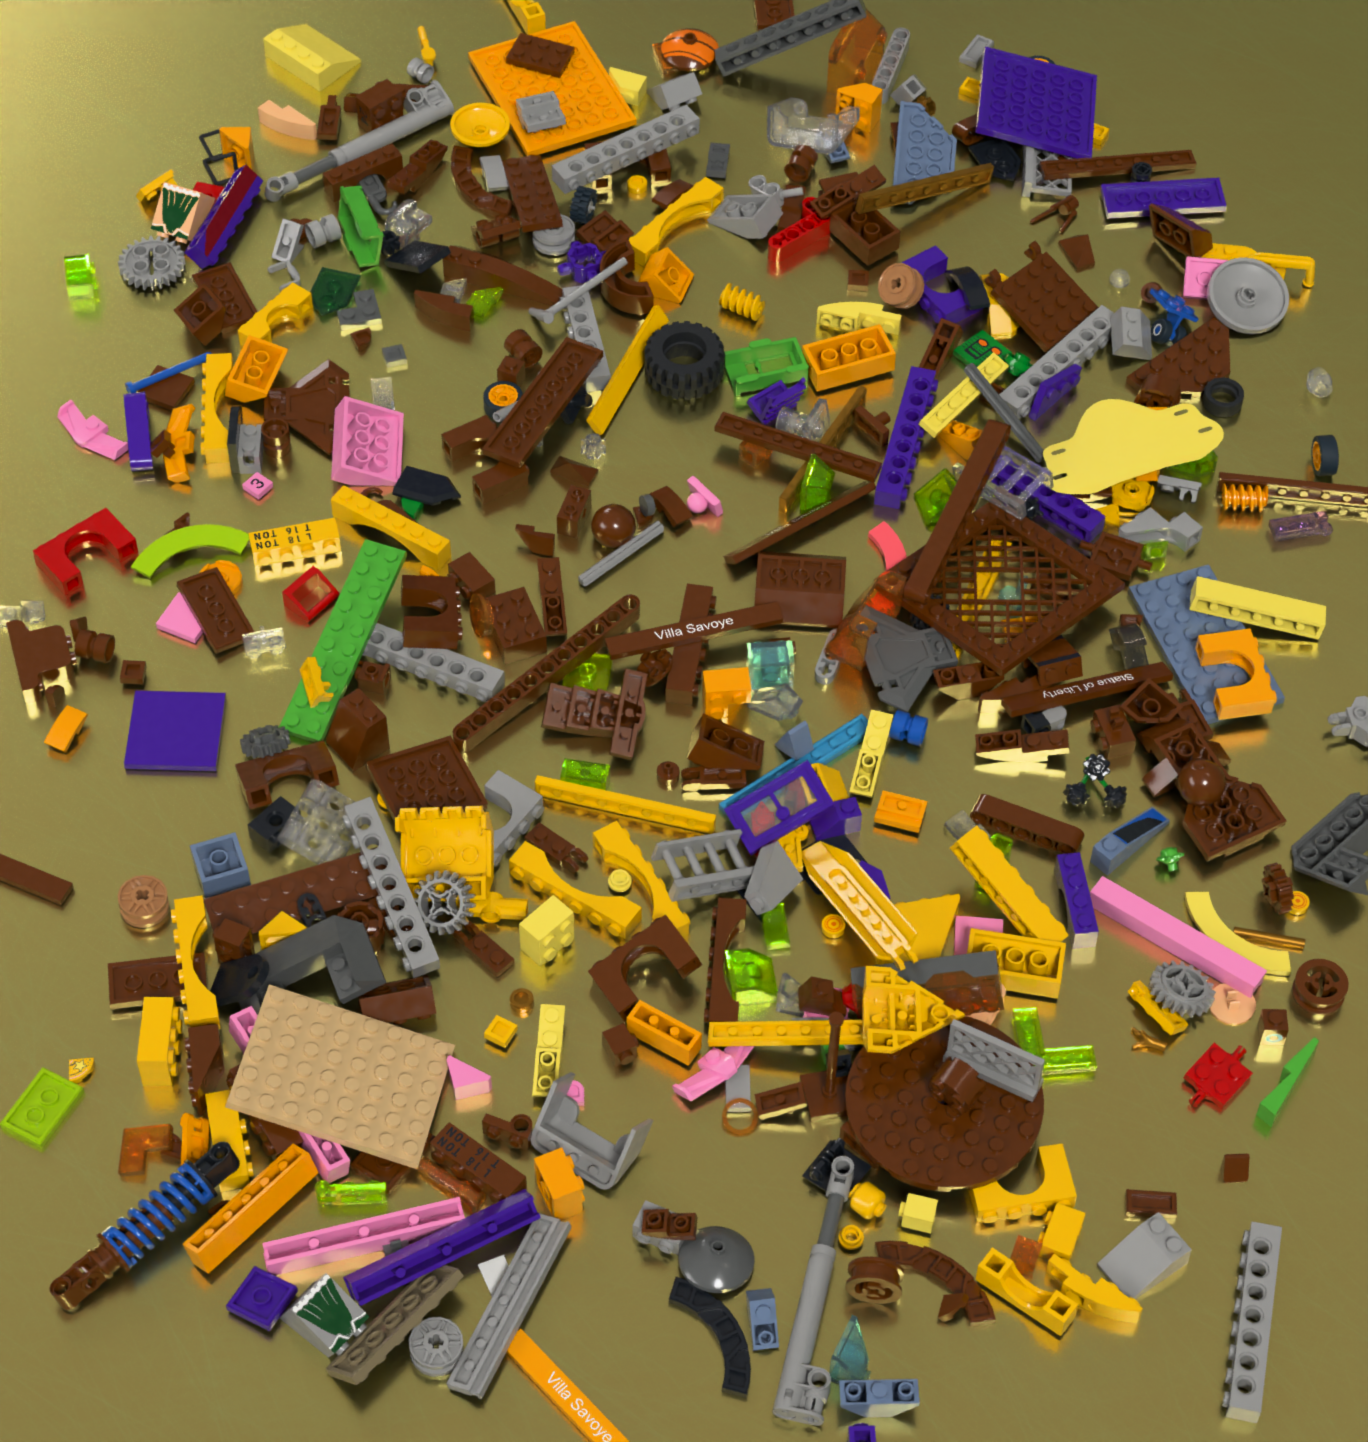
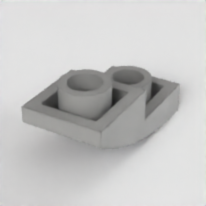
(494, 173)

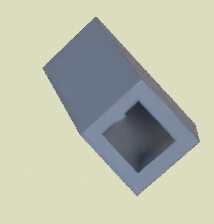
(762, 1318)

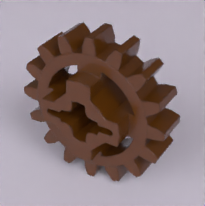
(1277, 888)

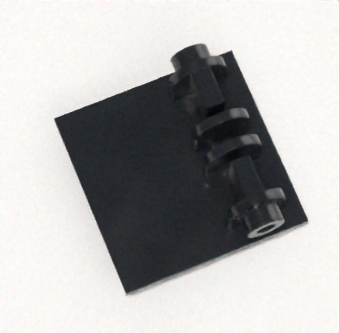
(821, 1167)

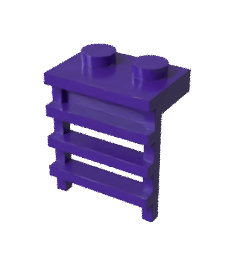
(770, 401)

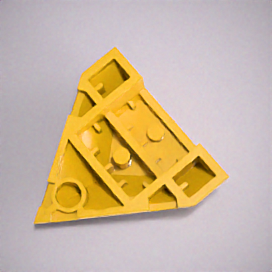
(999, 320)
(899, 1011)

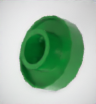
(1017, 363)

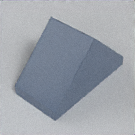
(796, 741)

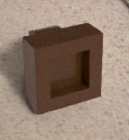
(162, 444)

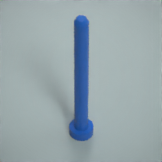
(133, 387)

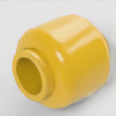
(867, 1200)

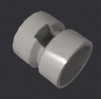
(321, 231)

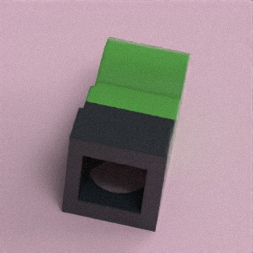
(844, 1059)

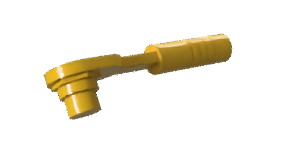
(427, 52)

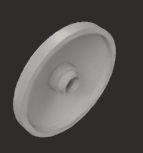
(1248, 295)

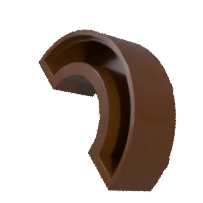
(620, 291)

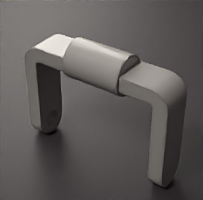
(291, 269)

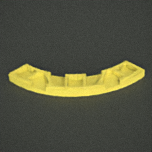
(1209, 923)

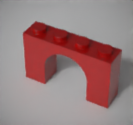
(98, 529)

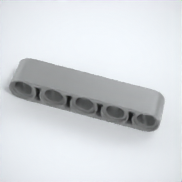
(892, 62)

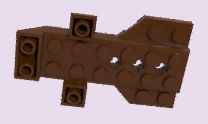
(1209, 826)

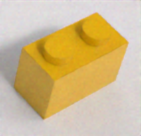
(1062, 1232)

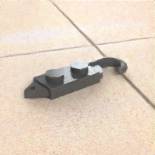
(375, 193)

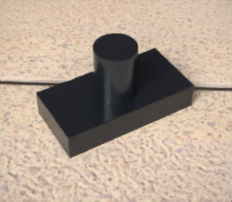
(580, 399)

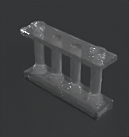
(999, 494)

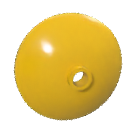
(480, 124)

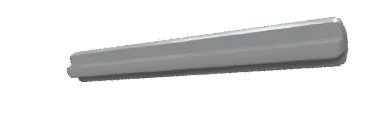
(620, 553)

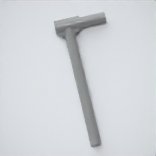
(547, 315)

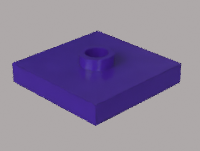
(262, 1298)

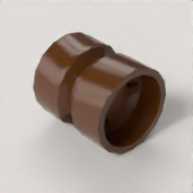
(801, 163)
(522, 347)
(276, 437)
(91, 645)

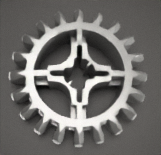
(451, 909)

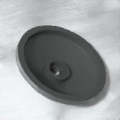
(715, 1269)

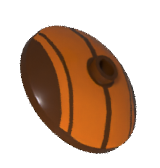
(689, 49)

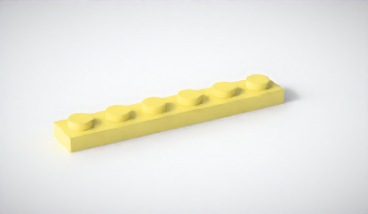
(961, 397)

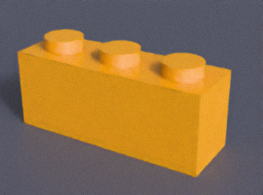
(664, 1032)

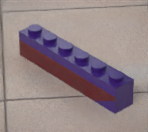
(224, 216)

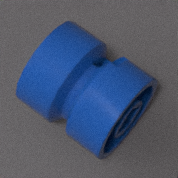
(908, 728)

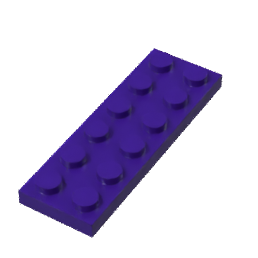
(1182, 196)

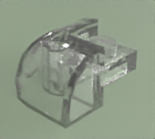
(407, 222)

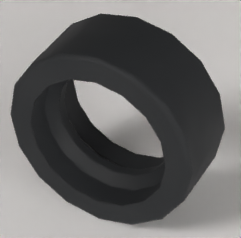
(1227, 386)

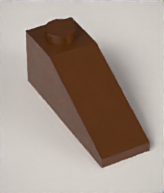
(941, 346)

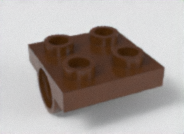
(501, 228)

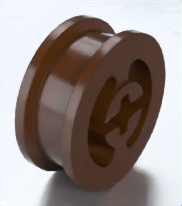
(1333, 987)
(874, 1280)

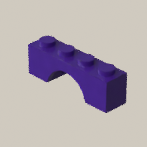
(1080, 912)

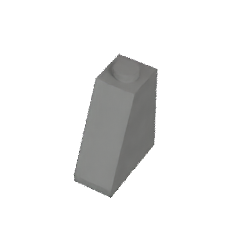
(771, 878)

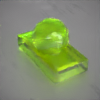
(776, 928)

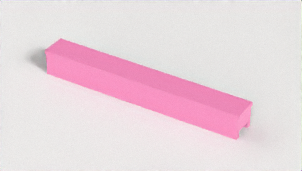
(1176, 937)
(359, 1236)

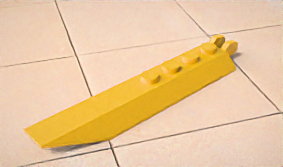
(860, 903)

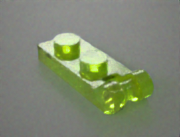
(351, 1193)

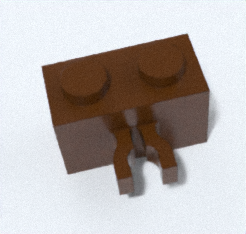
(1113, 731)

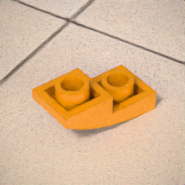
(65, 727)

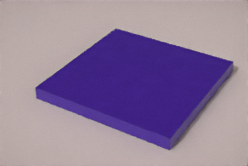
(175, 731)

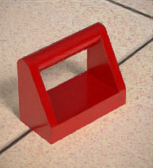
(303, 587)

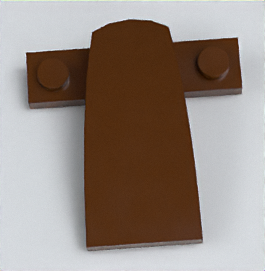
(600, 712)

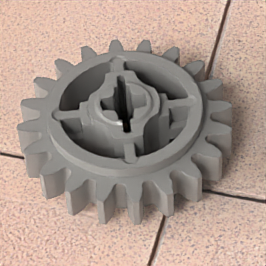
(1182, 989)

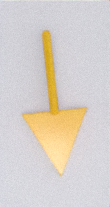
(1112, 514)

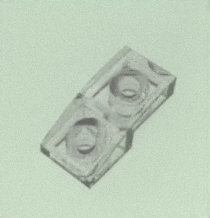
(382, 392)
(28, 612)
(961, 824)

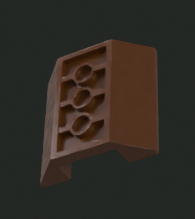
(804, 586)

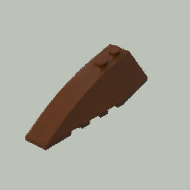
(494, 272)

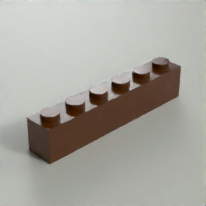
(686, 658)

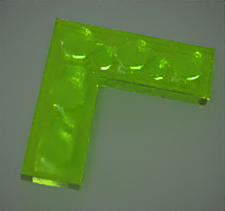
(1057, 1060)

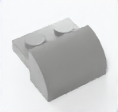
(540, 112)

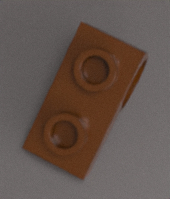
(507, 1131)

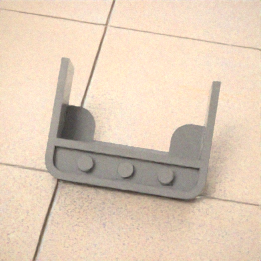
(592, 1155)

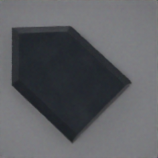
(1000, 155)
(424, 487)

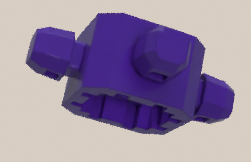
(579, 253)

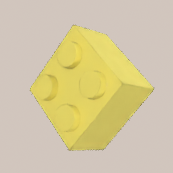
(547, 931)

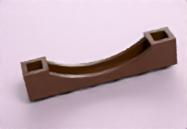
(730, 920)

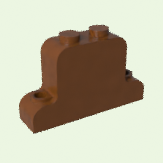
(40, 657)

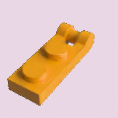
(194, 1142)

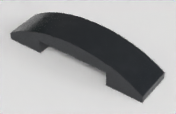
(971, 285)

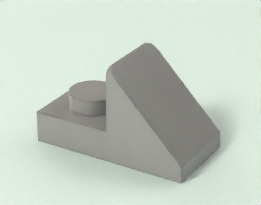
(287, 242)

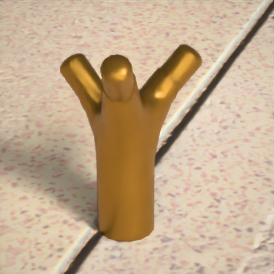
(1146, 1040)

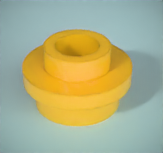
(854, 1231)

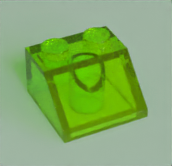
(750, 976)

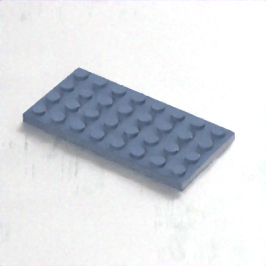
(1176, 631)

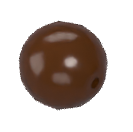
(613, 525)
(1201, 782)

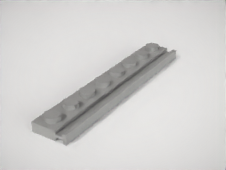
(508, 1306)

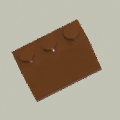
(1179, 231)
(399, 1001)

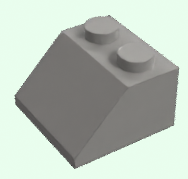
(675, 91)
(1131, 333)

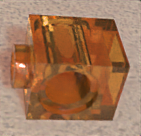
(1026, 1255)

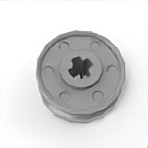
(555, 240)
(435, 1332)

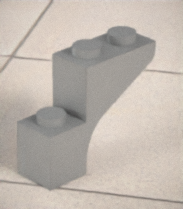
(1152, 527)

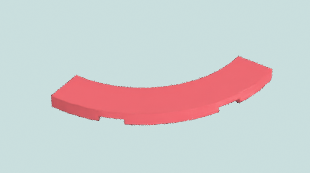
(888, 544)

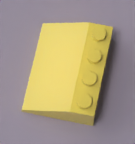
(309, 55)

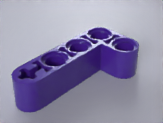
(138, 431)

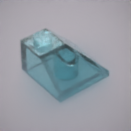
(850, 1356)

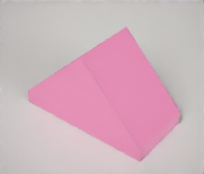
(467, 1080)

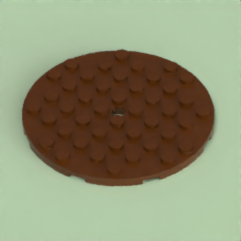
(925, 1140)

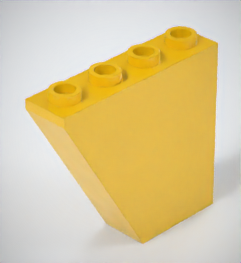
(933, 922)

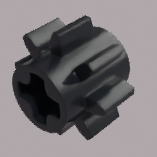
(390, 243)

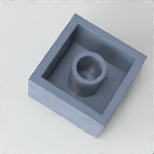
(220, 865)

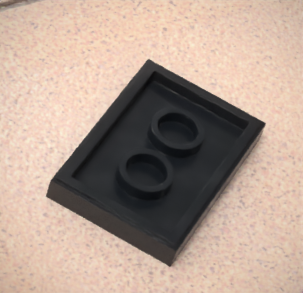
(417, 256)

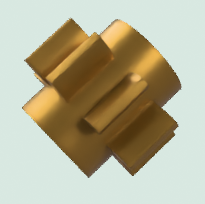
(929, 104)

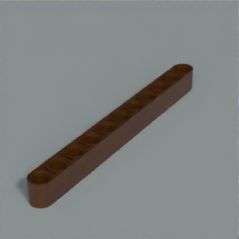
(957, 511)
(536, 674)

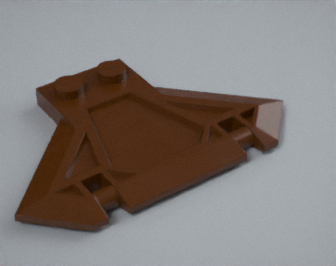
(311, 403)

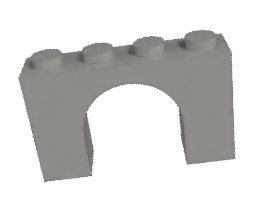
(520, 803)

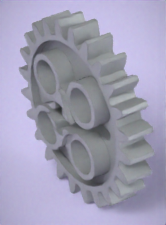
(136, 262)

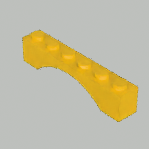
(529, 15)
(700, 199)
(214, 433)
(423, 543)
(617, 849)
(613, 913)
(191, 925)

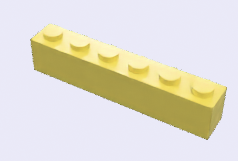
(1258, 608)

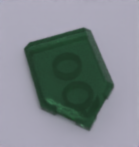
(333, 290)

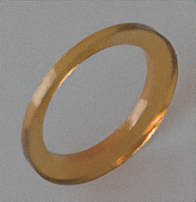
(730, 1128)

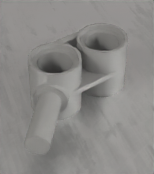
(759, 185)

